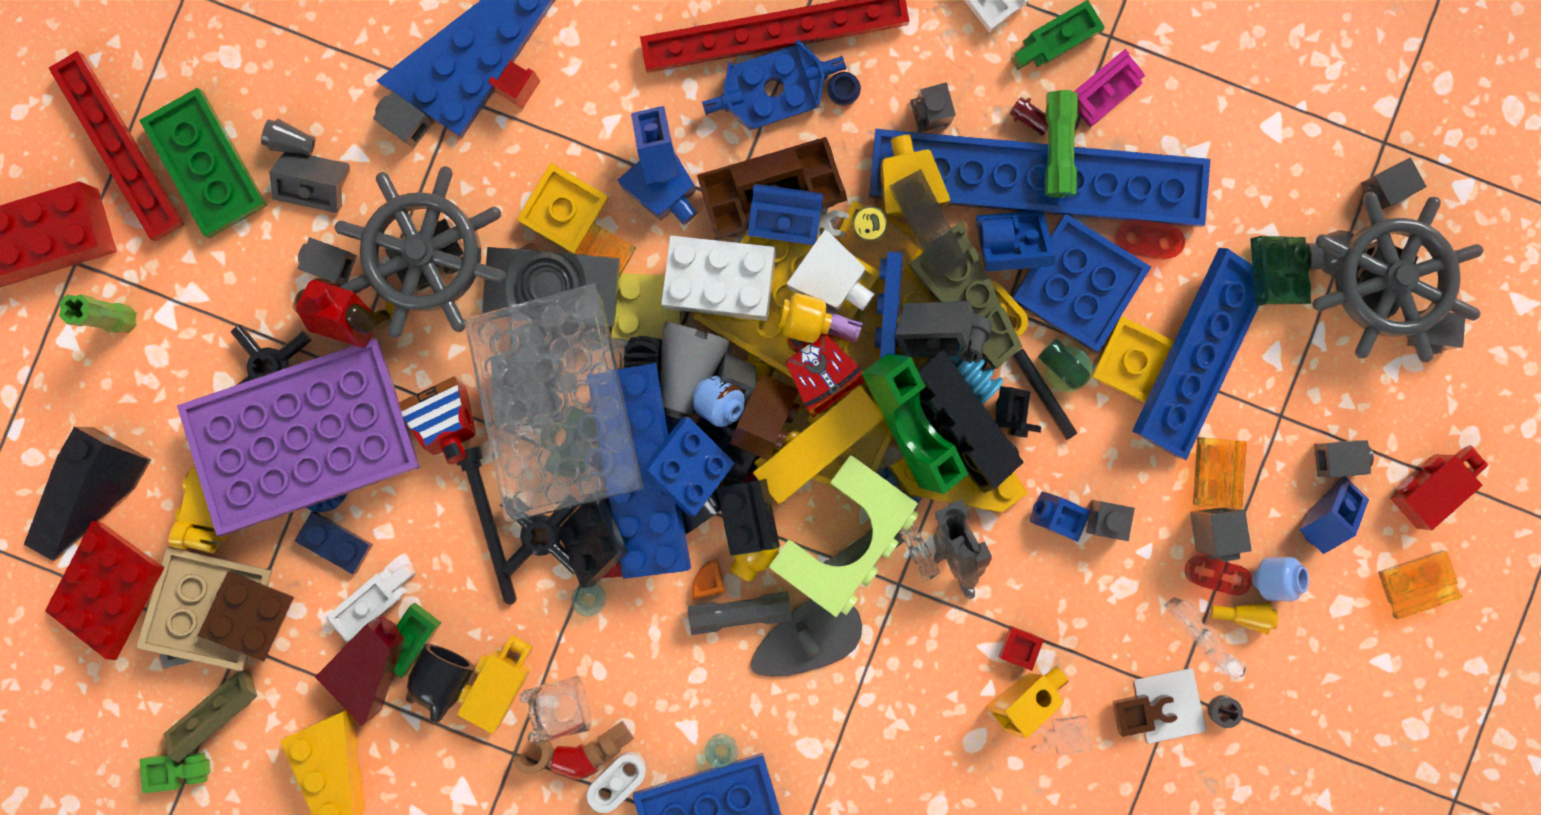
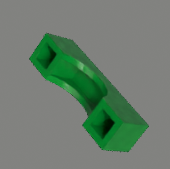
(897, 391)

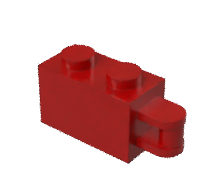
(1439, 487)

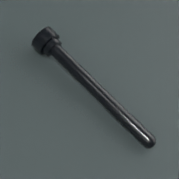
(471, 466)

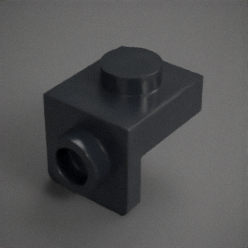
(1013, 411)

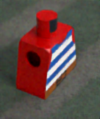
(441, 419)

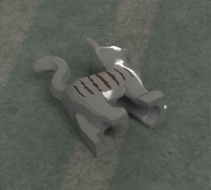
(959, 547)

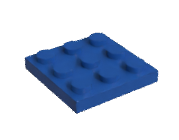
(1084, 287)

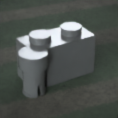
(940, 326)

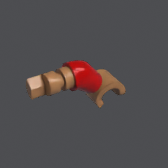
(581, 760)

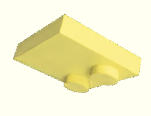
(640, 307)

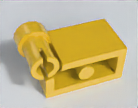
(193, 521)

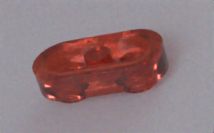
(1148, 239)

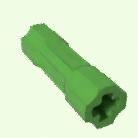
(1061, 119)
(88, 311)

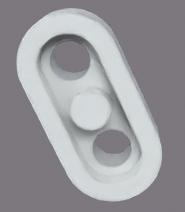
(618, 781)

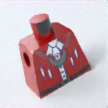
(822, 373)

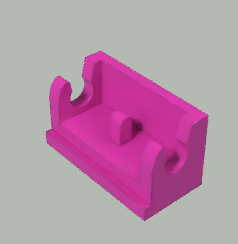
(1108, 87)

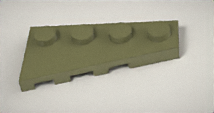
(972, 285)

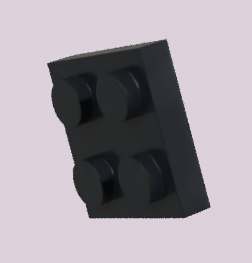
(592, 542)

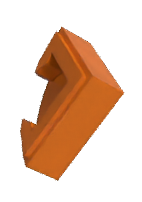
(708, 581)

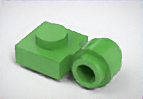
(165, 774)

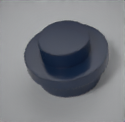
(843, 88)

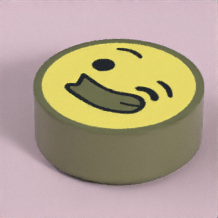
(870, 223)

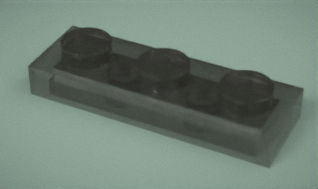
(928, 223)

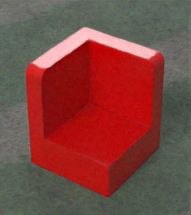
(515, 84)

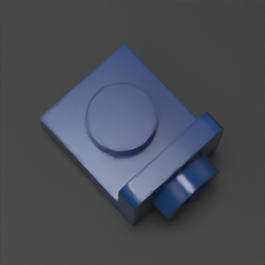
(1059, 515)

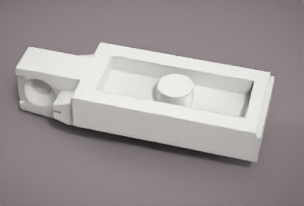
(370, 601)

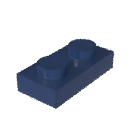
(333, 542)

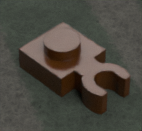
(1137, 714)

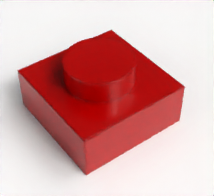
(1021, 648)

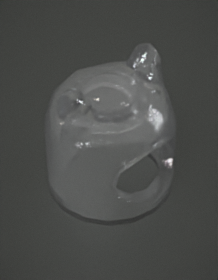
(557, 709)

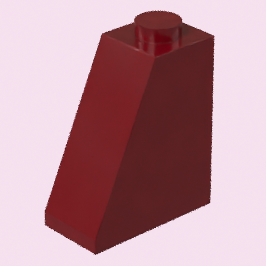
(364, 669)

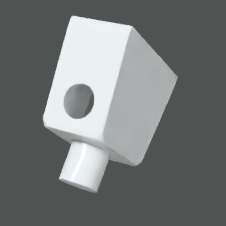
(831, 275)

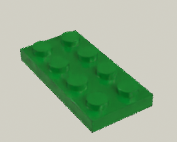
(203, 162)

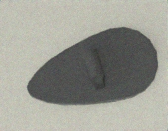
(807, 641)

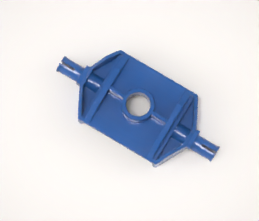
(793, 67)

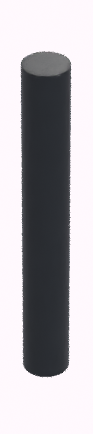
(1045, 394)

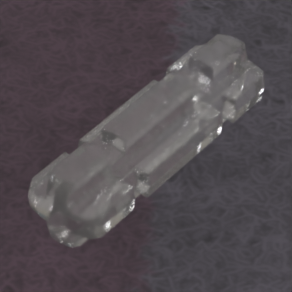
(920, 552)

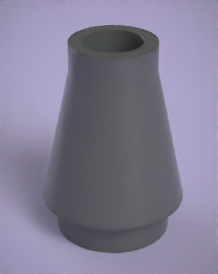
(285, 138)

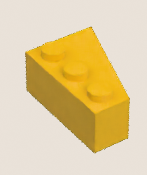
(327, 765)

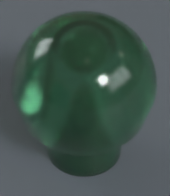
(1066, 366)

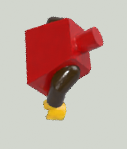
(339, 313)

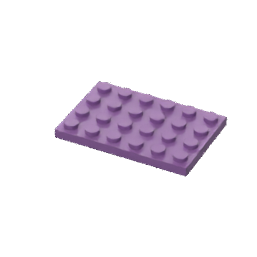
(297, 437)

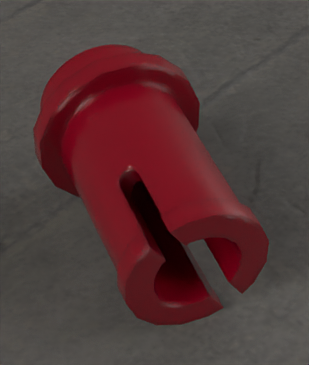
(1029, 115)

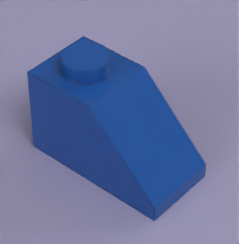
(655, 145)
(1335, 516)

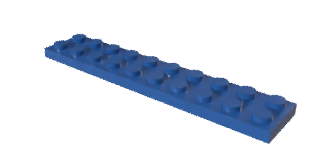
(1013, 179)

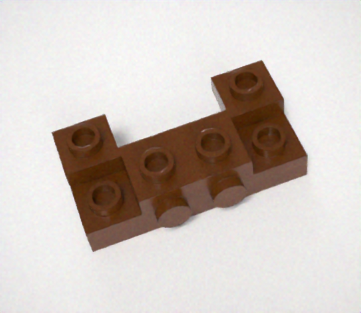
(800, 167)

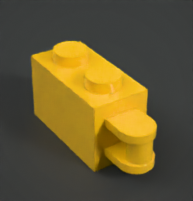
(496, 686)

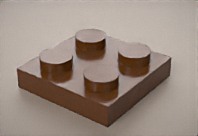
(246, 616)

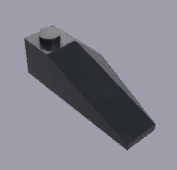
(82, 487)

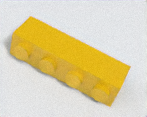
(818, 444)

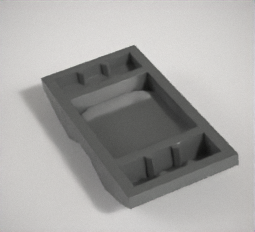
(546, 273)

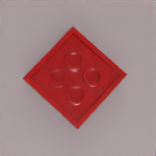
(104, 590)

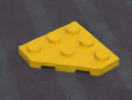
(994, 501)

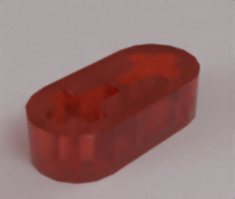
(1216, 582)

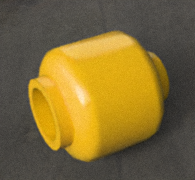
(804, 318)

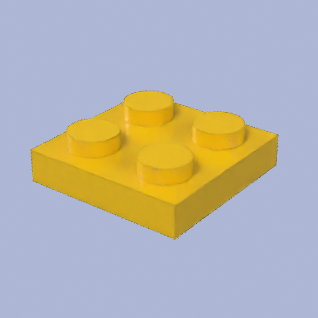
(562, 208)
(1132, 359)

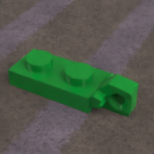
(1059, 36)

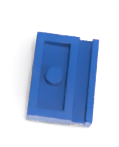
(785, 214)

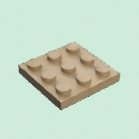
(182, 603)

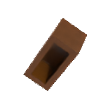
(765, 416)

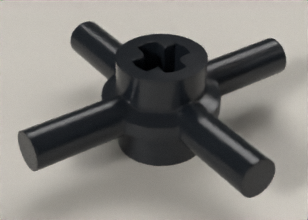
(260, 356)
(530, 546)

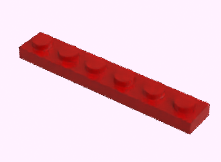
(116, 146)

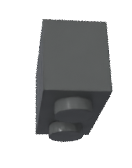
(1221, 532)

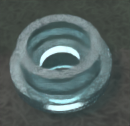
(584, 609)
(717, 760)

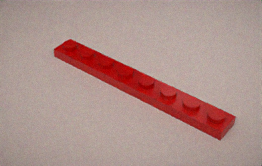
(770, 32)

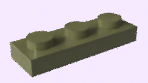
(209, 715)

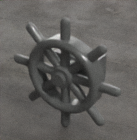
(423, 254)
(1391, 274)

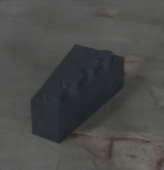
(966, 424)

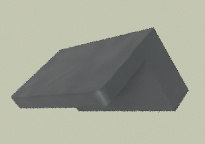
(308, 181)

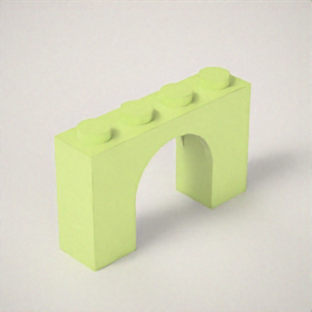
(835, 585)

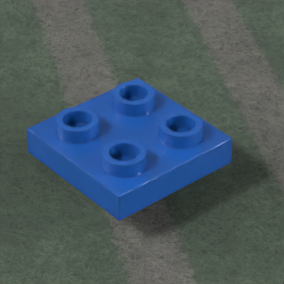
(1014, 240)
(688, 466)

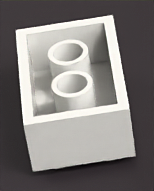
(718, 278)

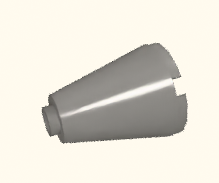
(685, 361)

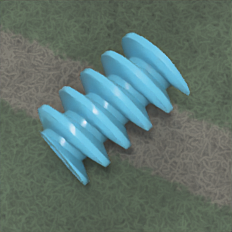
(977, 378)

